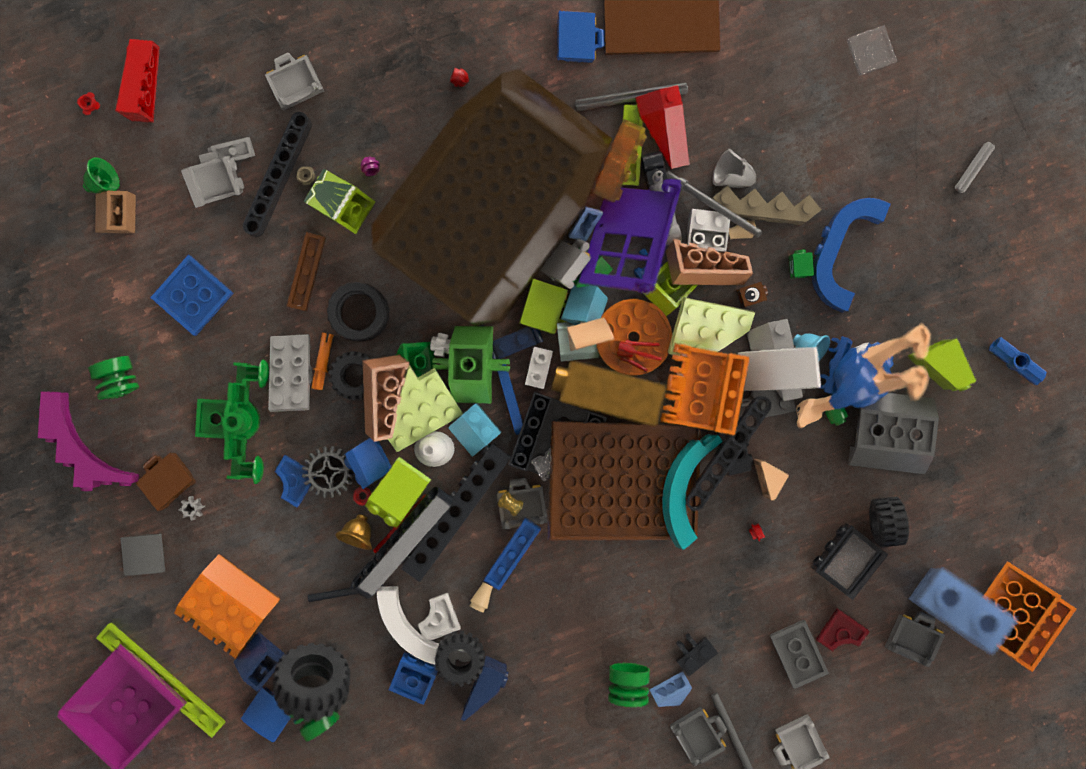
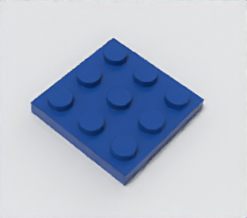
(192, 295)

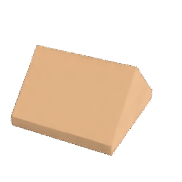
(589, 334)
(770, 479)

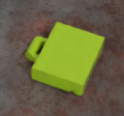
(543, 306)

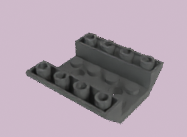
(895, 446)

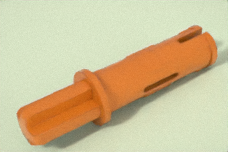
(322, 362)

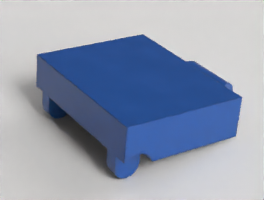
(577, 36)

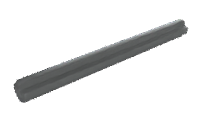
(620, 98)

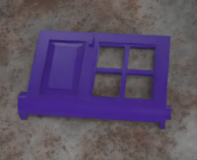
(636, 215)

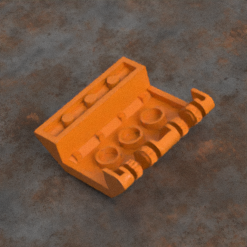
(706, 389)
(226, 605)

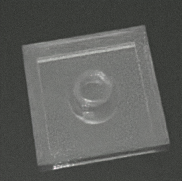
(871, 50)

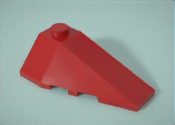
(665, 120)

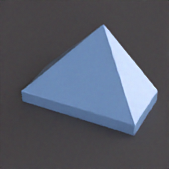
(585, 223)
(672, 691)

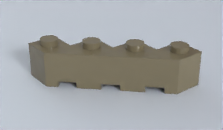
(777, 210)

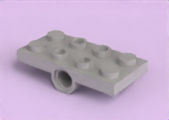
(289, 373)

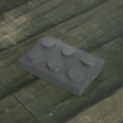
(799, 654)

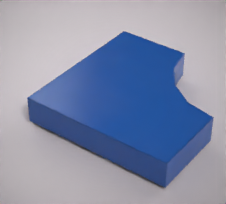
(293, 482)

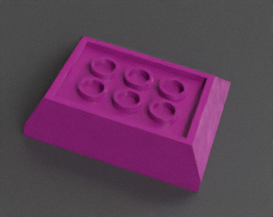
(121, 708)

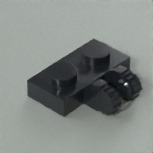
(696, 656)

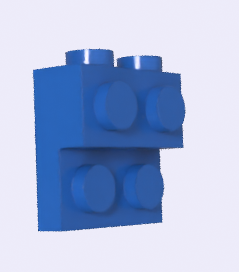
(413, 678)

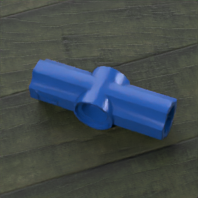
(1026, 368)

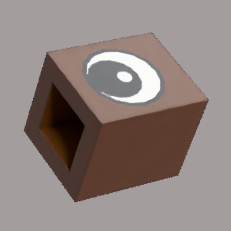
(752, 294)

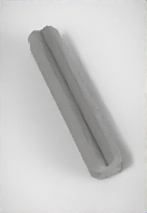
(974, 167)

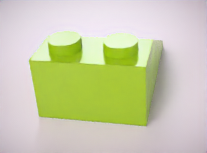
(665, 294)

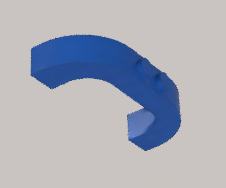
(826, 252)

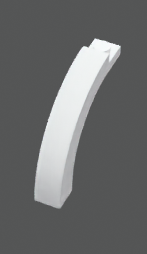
(403, 631)

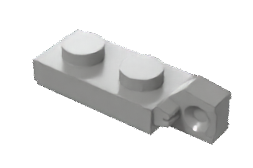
(237, 150)

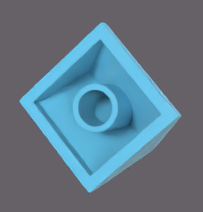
(584, 305)

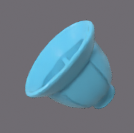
(811, 340)

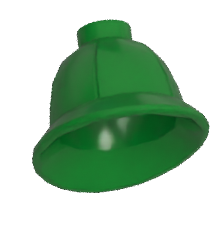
(100, 176)

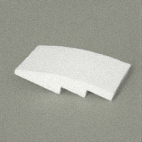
(782, 369)

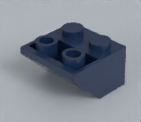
(258, 661)

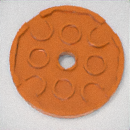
(648, 323)

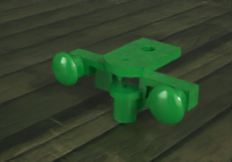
(238, 420)

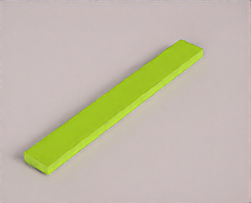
(195, 708)

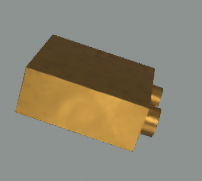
(609, 392)

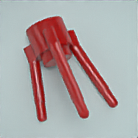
(626, 350)

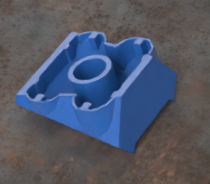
(367, 462)

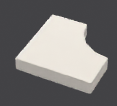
(440, 620)

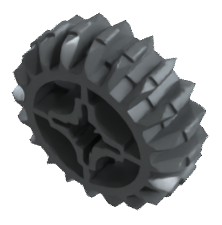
(311, 474)

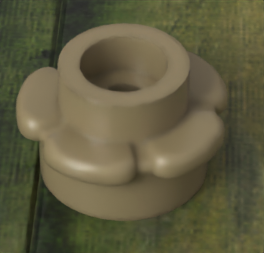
(305, 180)

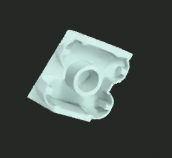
(565, 352)

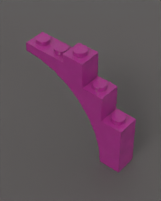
(57, 426)

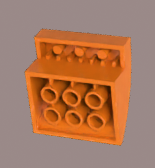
(1038, 613)

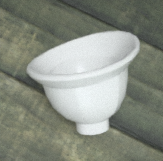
(434, 449)

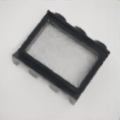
(849, 560)

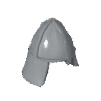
(733, 171)

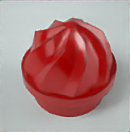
(459, 77)

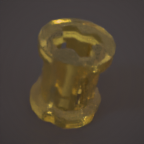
(510, 503)

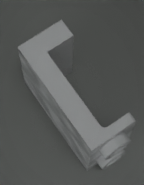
(212, 180)

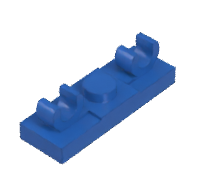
(843, 347)

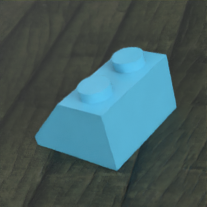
(474, 429)

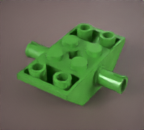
(467, 346)

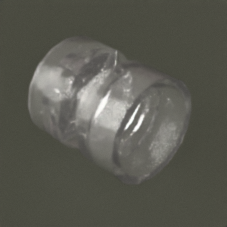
(542, 465)

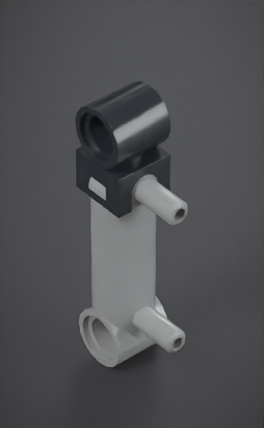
(654, 176)

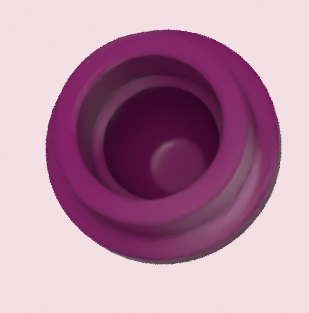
(370, 166)

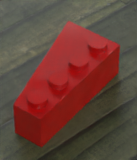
(139, 81)

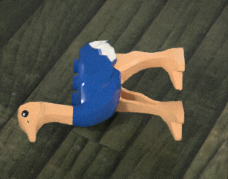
(866, 376)

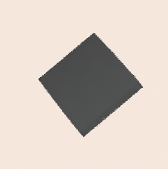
(142, 554)

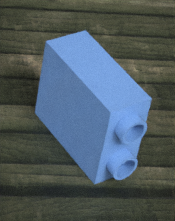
(962, 609)

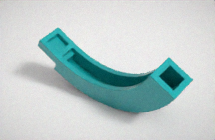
(676, 486)

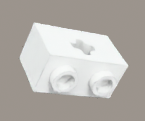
(538, 367)

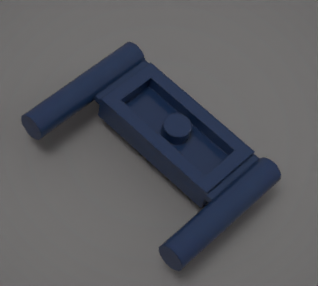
(516, 342)

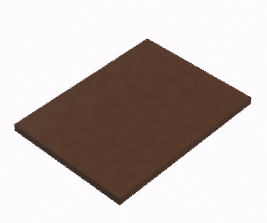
(661, 26)
(613, 478)

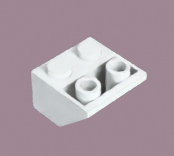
(708, 229)

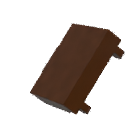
(165, 480)

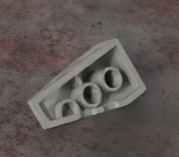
(773, 337)

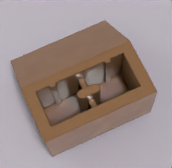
(115, 212)

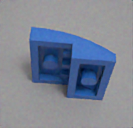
(265, 716)

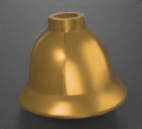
(356, 533)

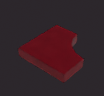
(841, 630)

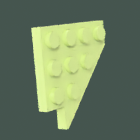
(709, 325)
(423, 408)

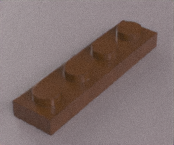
(306, 271)

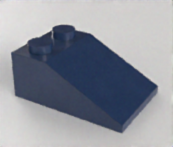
(485, 686)

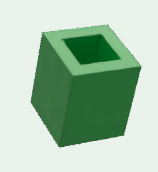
(801, 264)

